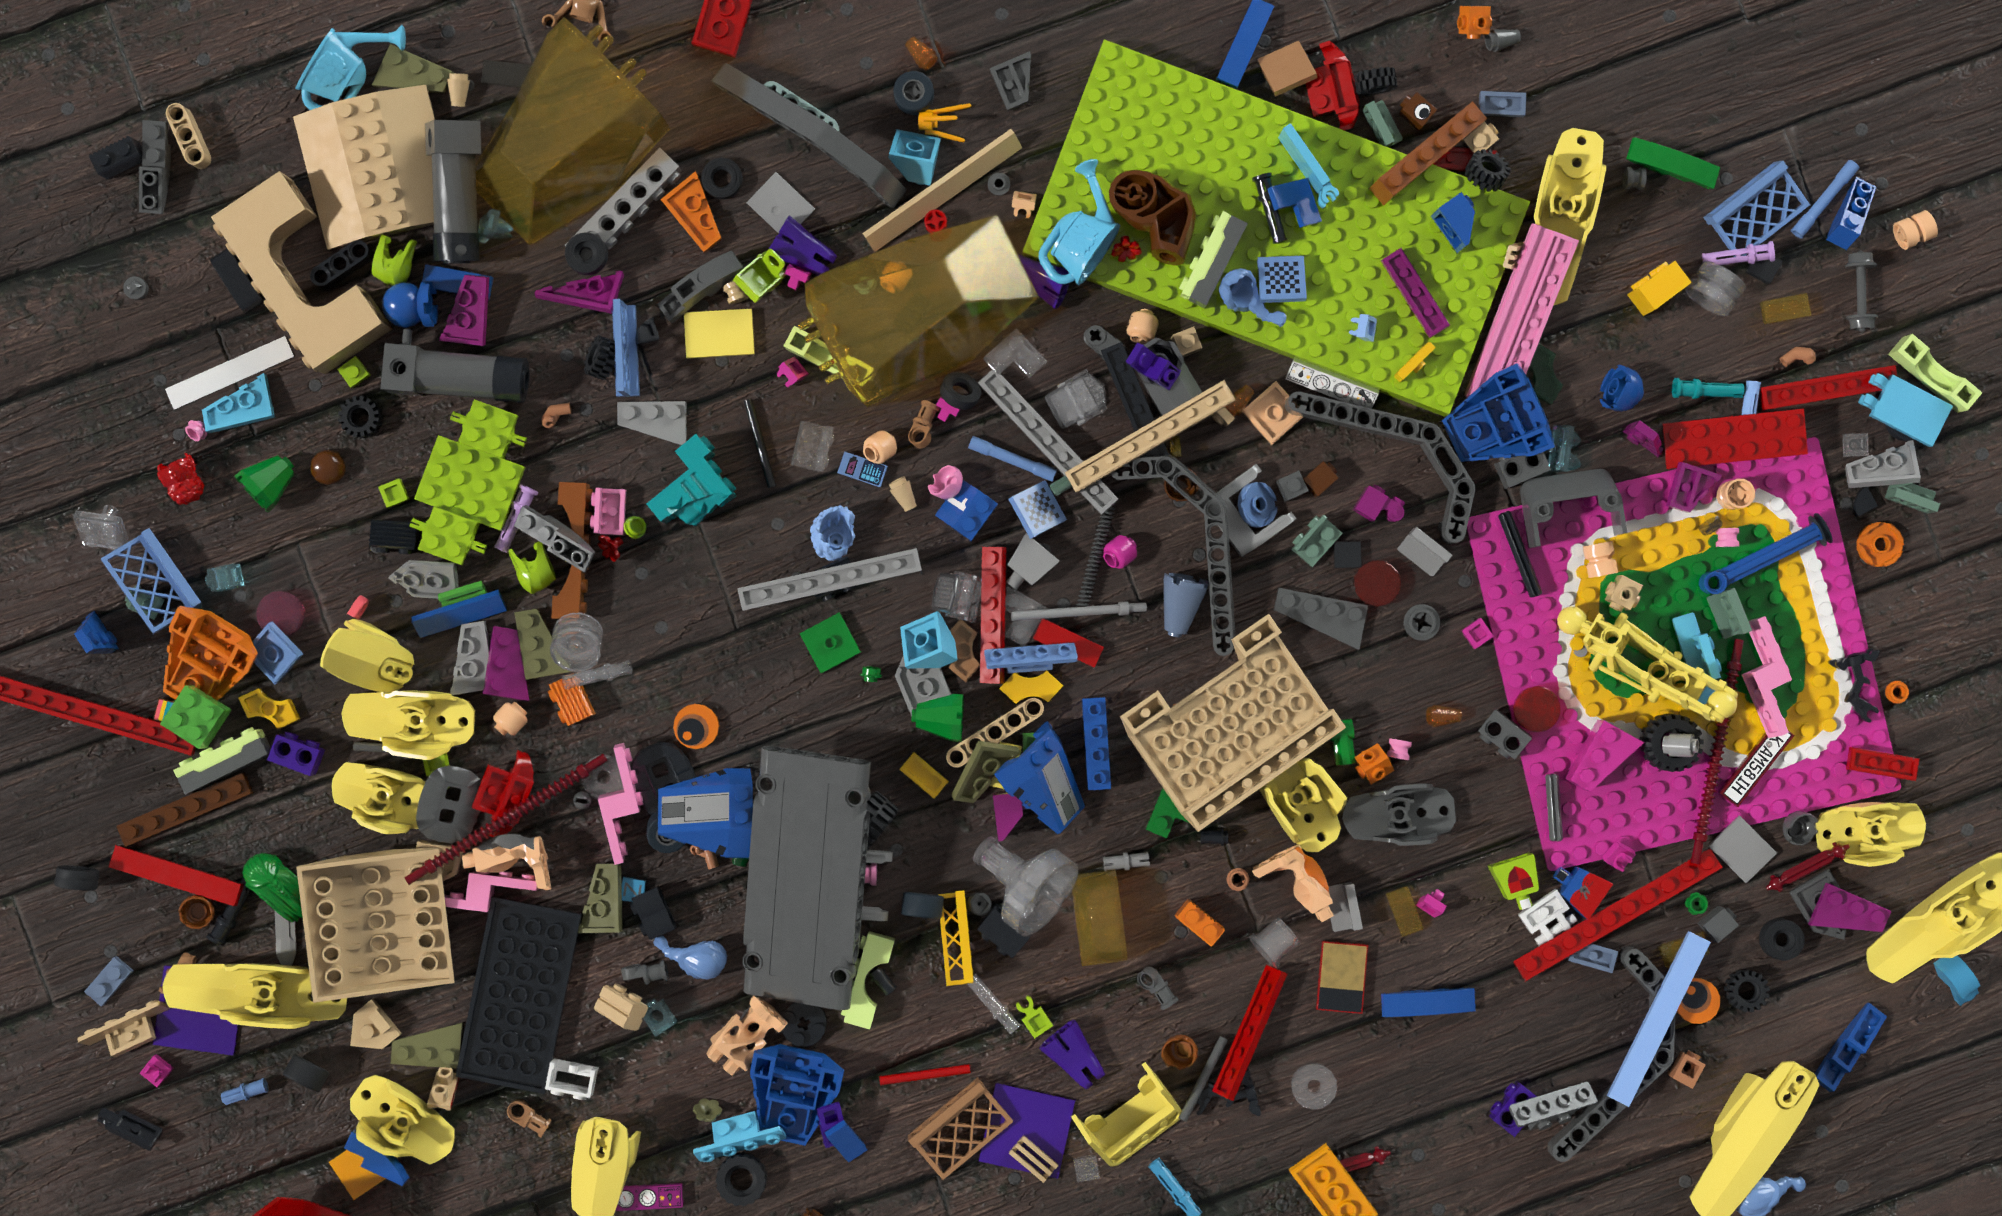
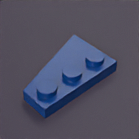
(95, 637)

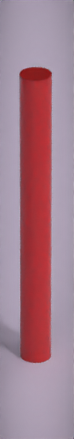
(924, 1074)

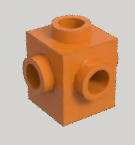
(1474, 21)
(1373, 764)

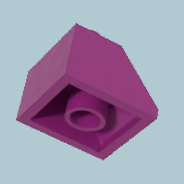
(1007, 813)

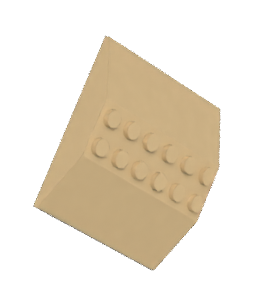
(369, 164)
(372, 928)

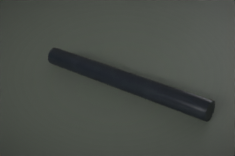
(759, 442)

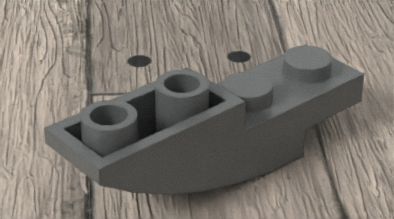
(155, 167)
(699, 283)
(557, 536)

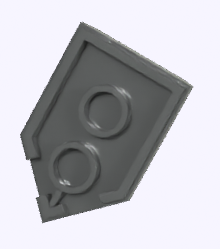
(1807, 896)

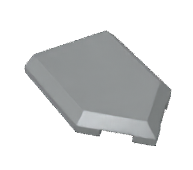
(426, 578)
(920, 684)

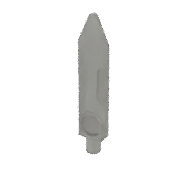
(285, 940)

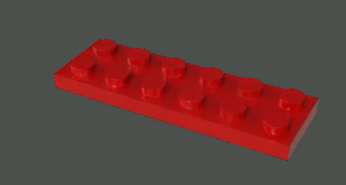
(1735, 438)

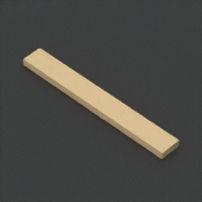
(942, 190)
(1150, 436)

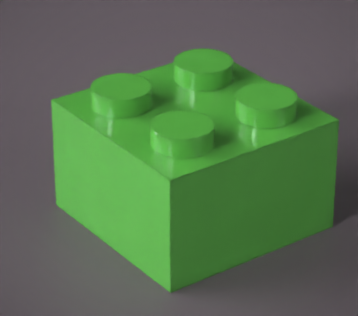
(195, 716)

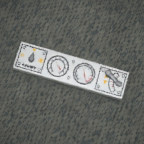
(1331, 384)

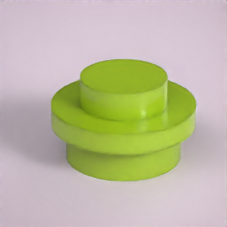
(635, 527)

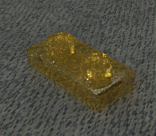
(1785, 308)

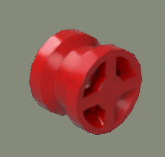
(935, 217)

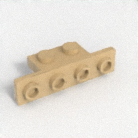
(127, 1032)

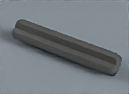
(1554, 807)

